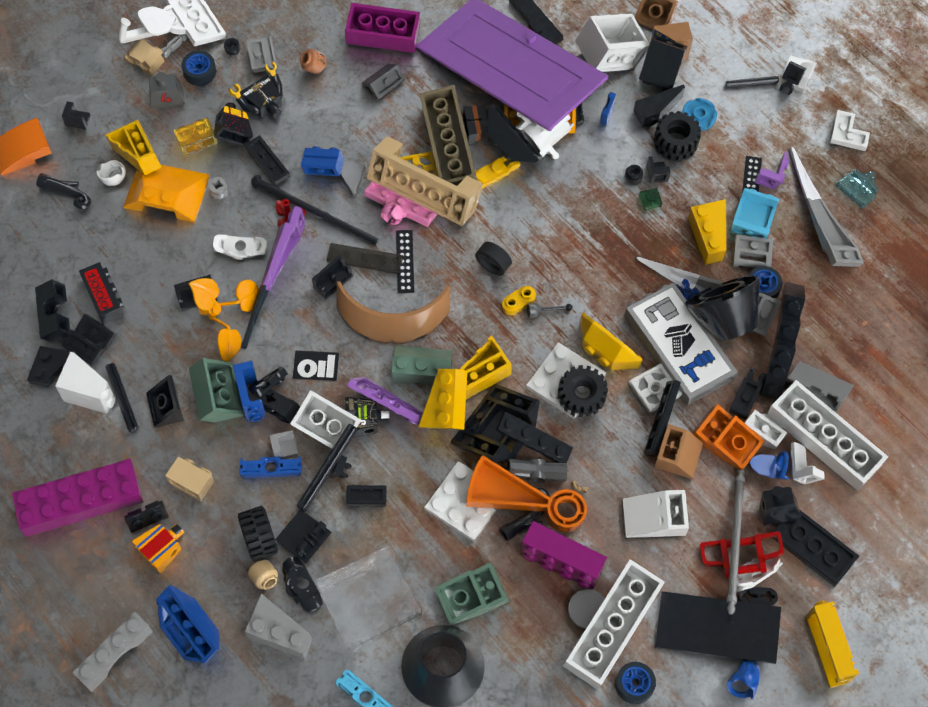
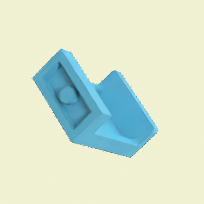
(754, 214)

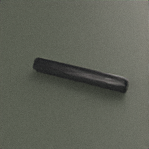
(121, 397)

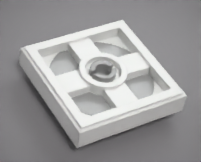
(650, 387)

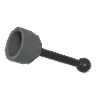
(534, 309)

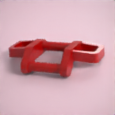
(756, 539)

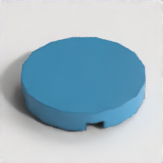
(703, 111)

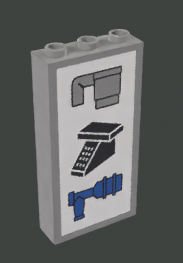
(680, 343)

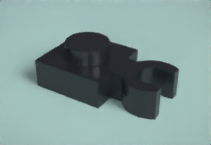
(792, 75)

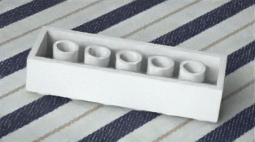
(827, 435)
(613, 624)

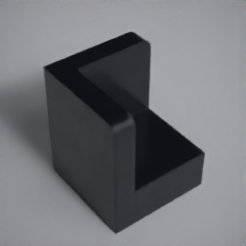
(75, 118)
(657, 171)

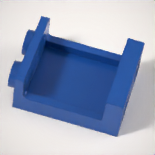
(245, 376)

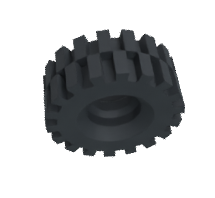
(585, 378)

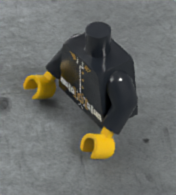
(262, 96)

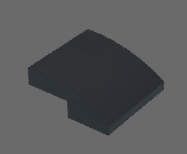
(89, 339)

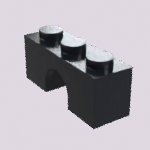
(49, 297)

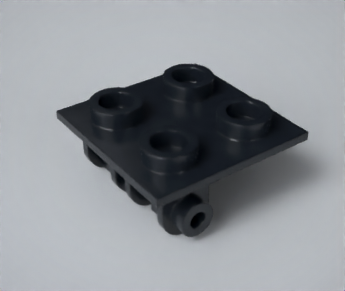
(303, 536)

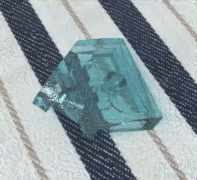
(859, 187)

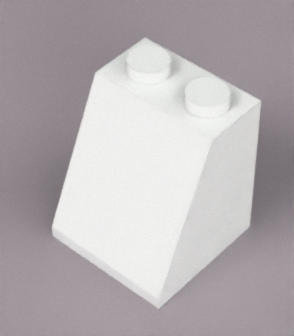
(84, 386)

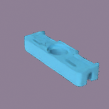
(354, 687)

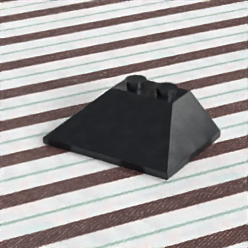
(480, 428)

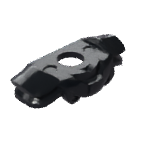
(308, 597)

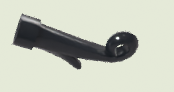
(46, 182)
(524, 522)

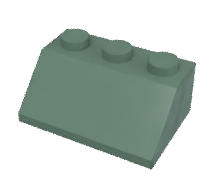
(419, 364)
(215, 390)

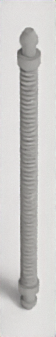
(731, 598)

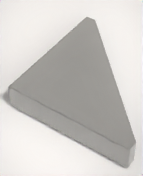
(352, 175)

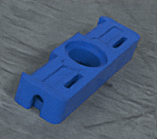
(257, 469)

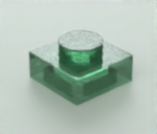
(650, 199)

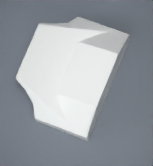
(810, 65)
(766, 428)

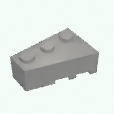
(823, 385)
(276, 629)

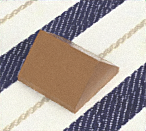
(656, 12)

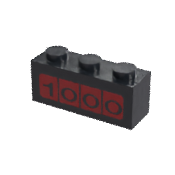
(102, 292)

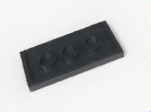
(817, 548)

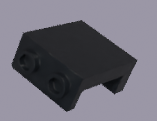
(662, 62)

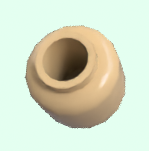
(263, 574)

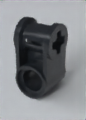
(282, 407)

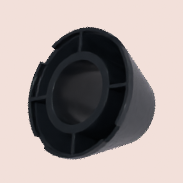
(728, 309)
(443, 690)

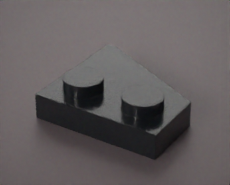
(47, 365)
(267, 382)

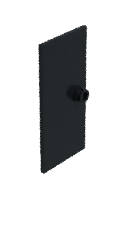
(707, 628)

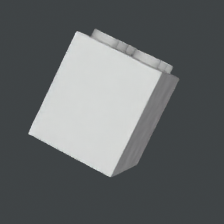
(612, 42)

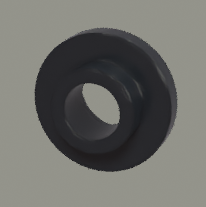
(634, 169)

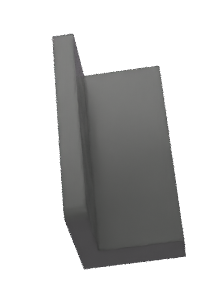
(384, 80)

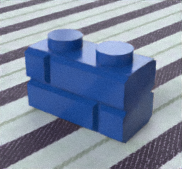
(322, 161)

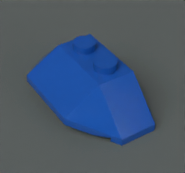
(187, 625)

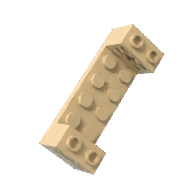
(422, 187)

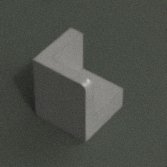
(284, 444)

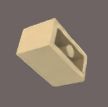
(190, 478)

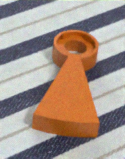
(499, 489)

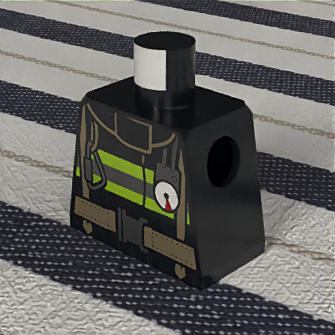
(366, 411)

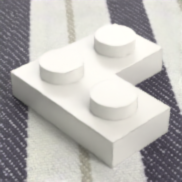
(845, 135)

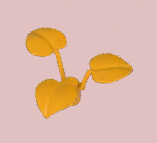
(204, 295)

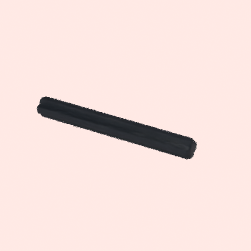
(327, 467)

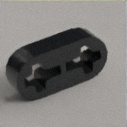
(759, 592)

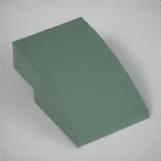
(472, 594)

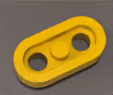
(519, 299)

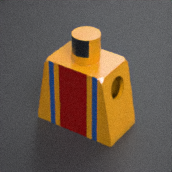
(159, 545)

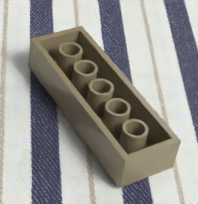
(447, 135)

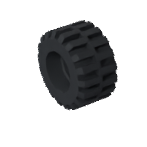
(680, 124)
(257, 533)

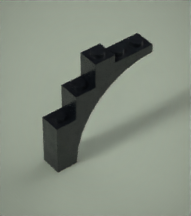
(785, 340)

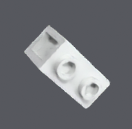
(800, 470)

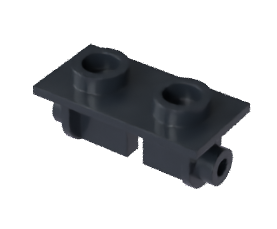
(139, 519)

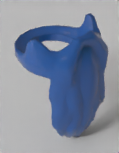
(771, 465)
(749, 675)

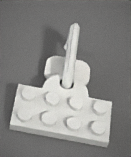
(178, 17)

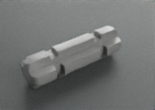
(173, 44)

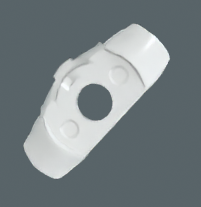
(226, 245)
(746, 581)

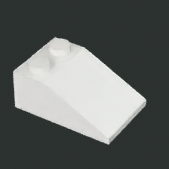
(323, 419)

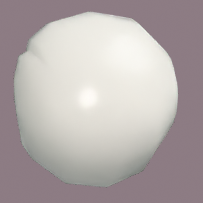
(111, 173)

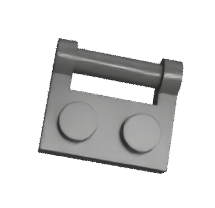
(752, 247)

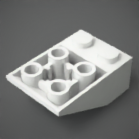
(656, 514)

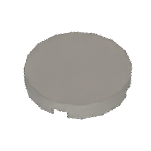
(584, 606)

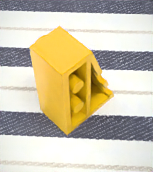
(134, 147)
(709, 229)
(486, 368)
(446, 401)

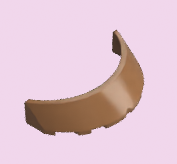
(393, 327)

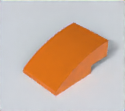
(22, 146)
(728, 437)

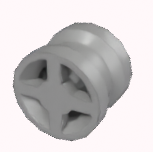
(220, 192)

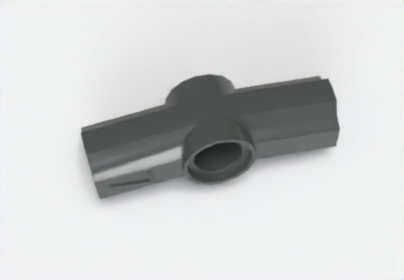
(537, 470)

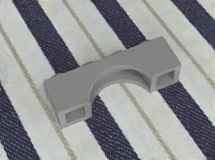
(98, 664)

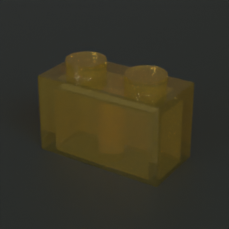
(195, 136)

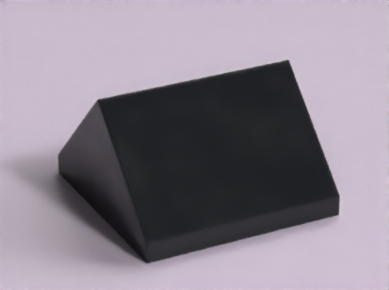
(164, 403)

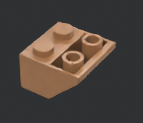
(679, 452)

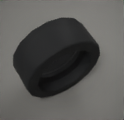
(493, 258)

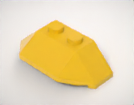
(606, 347)

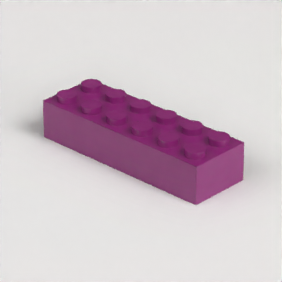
(77, 497)

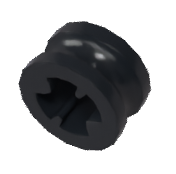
(228, 43)

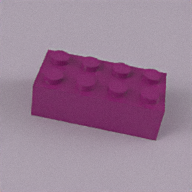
(382, 27)
(562, 555)

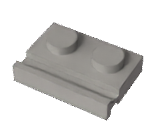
(261, 53)

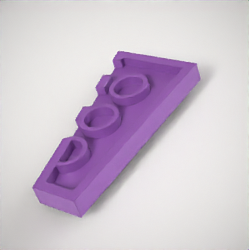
(386, 398)

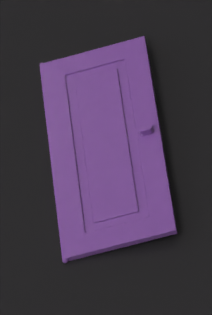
(512, 63)

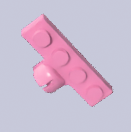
(398, 206)

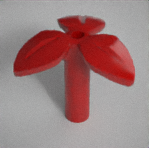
(283, 209)

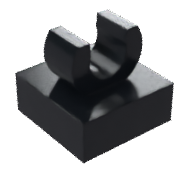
(338, 469)

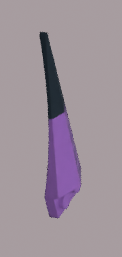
(285, 241)

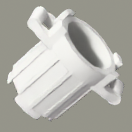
(541, 138)

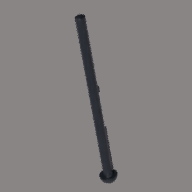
(257, 182)

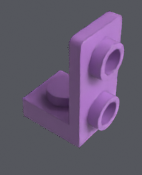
(769, 178)

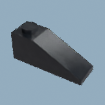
(653, 107)

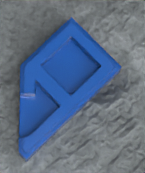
(608, 109)

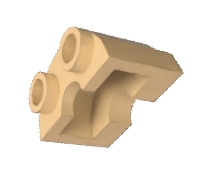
(145, 56)

